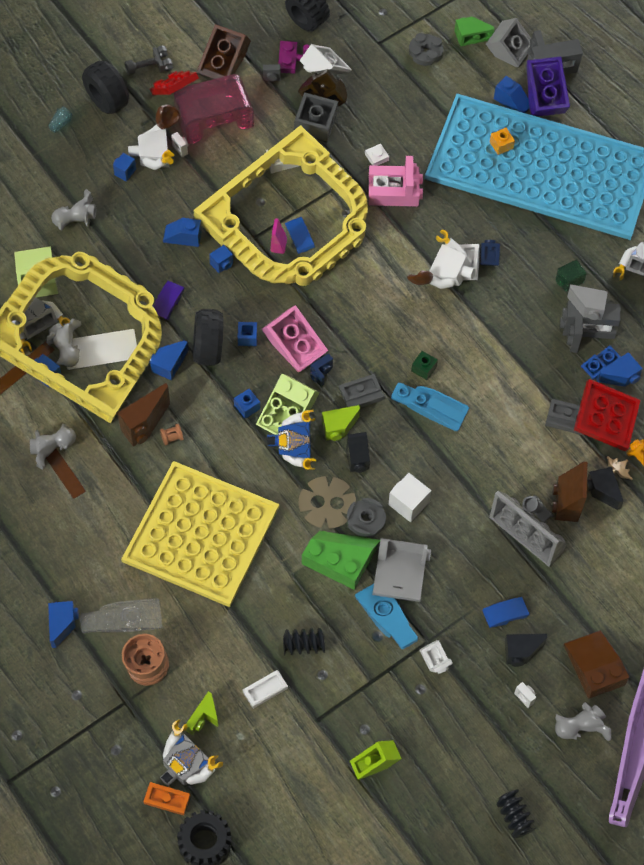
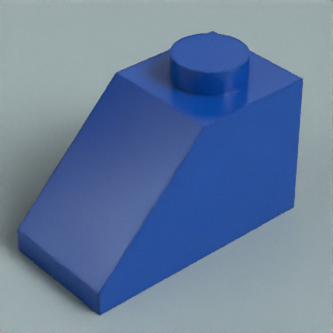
(511, 95)
(183, 232)
(168, 359)
(621, 372)
(61, 621)

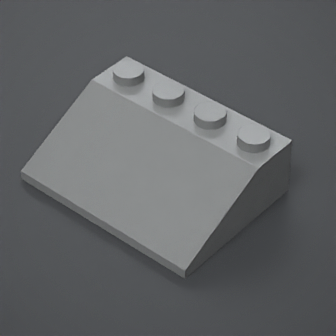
(526, 528)

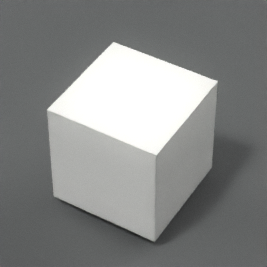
(409, 497)

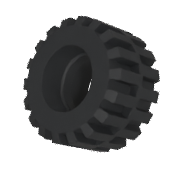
(308, 13)
(200, 822)

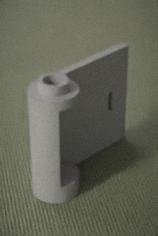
(400, 569)

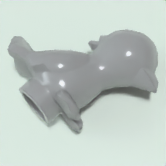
(80, 212)
(62, 338)
(46, 444)
(587, 720)

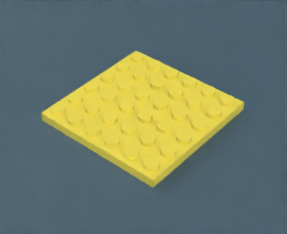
(200, 533)

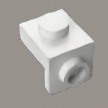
(435, 657)

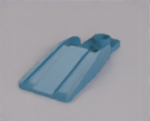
(432, 405)
(387, 617)

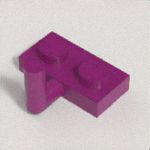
(289, 56)

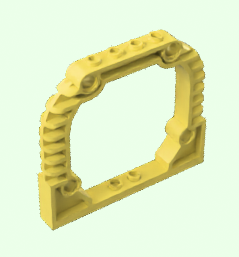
(296, 150)
(101, 398)

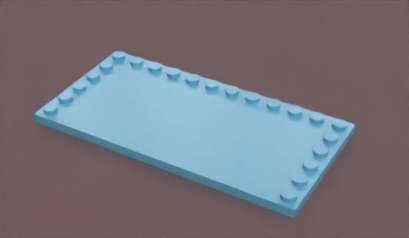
(547, 172)

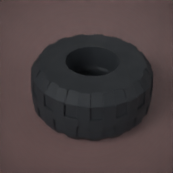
(105, 87)
(208, 337)

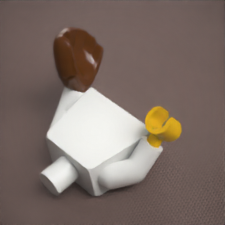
(153, 143)
(448, 267)

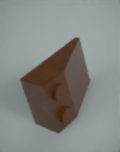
(223, 53)
(142, 416)
(570, 493)
(596, 664)

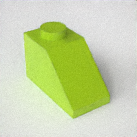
(339, 422)
(375, 759)

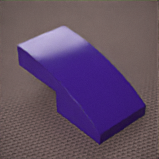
(167, 299)

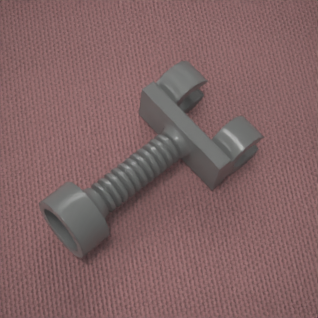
(159, 52)
(534, 505)

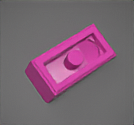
(278, 239)

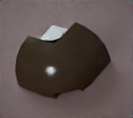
(325, 86)

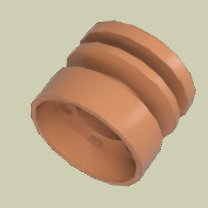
(142, 649)

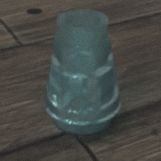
(60, 119)

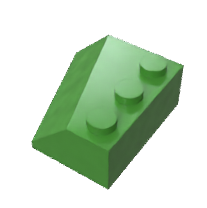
(339, 556)

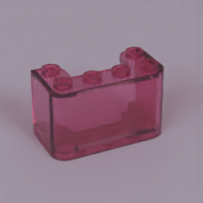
(213, 104)

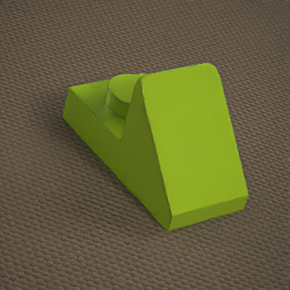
(205, 710)

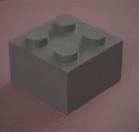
(316, 116)

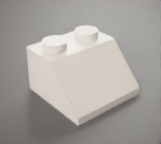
(320, 58)

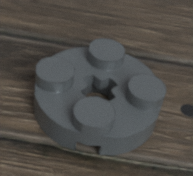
(426, 41)
(363, 507)

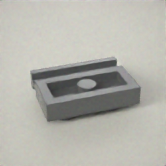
(362, 391)
(562, 416)

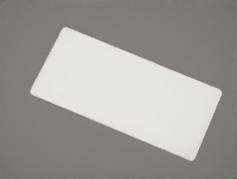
(105, 348)

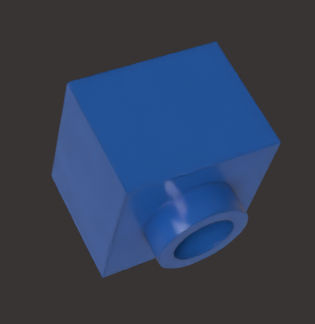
(124, 166)
(221, 259)
(247, 333)
(247, 408)

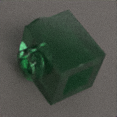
(570, 274)

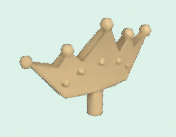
(619, 467)

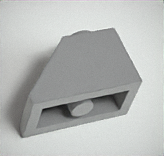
(588, 301)

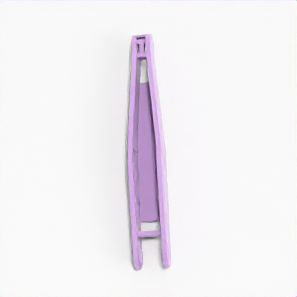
(632, 762)

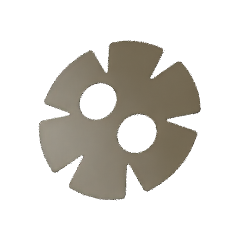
(321, 488)

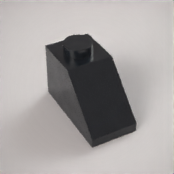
(358, 452)
(605, 487)
(522, 647)

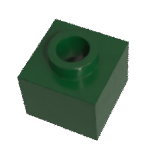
(424, 365)

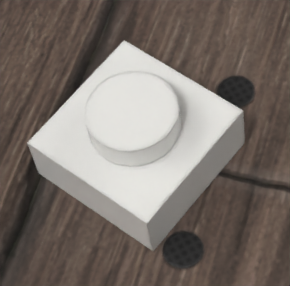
(180, 144)
(377, 155)
(525, 694)

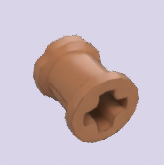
(171, 434)

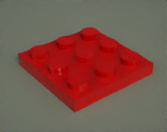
(607, 415)

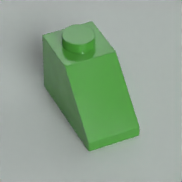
(472, 31)

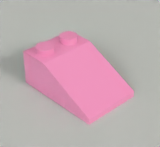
(294, 339)

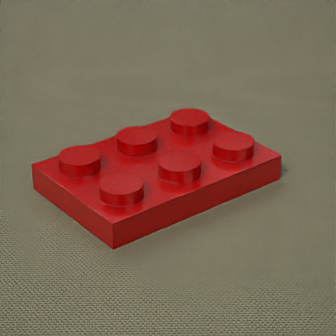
(172, 84)

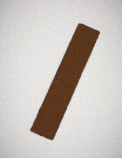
(16, 373)
(65, 474)

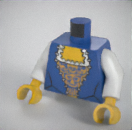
(294, 440)

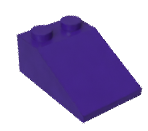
(547, 87)

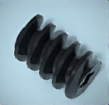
(303, 641)
(515, 814)

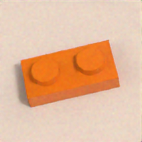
(166, 798)

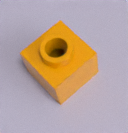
(502, 141)

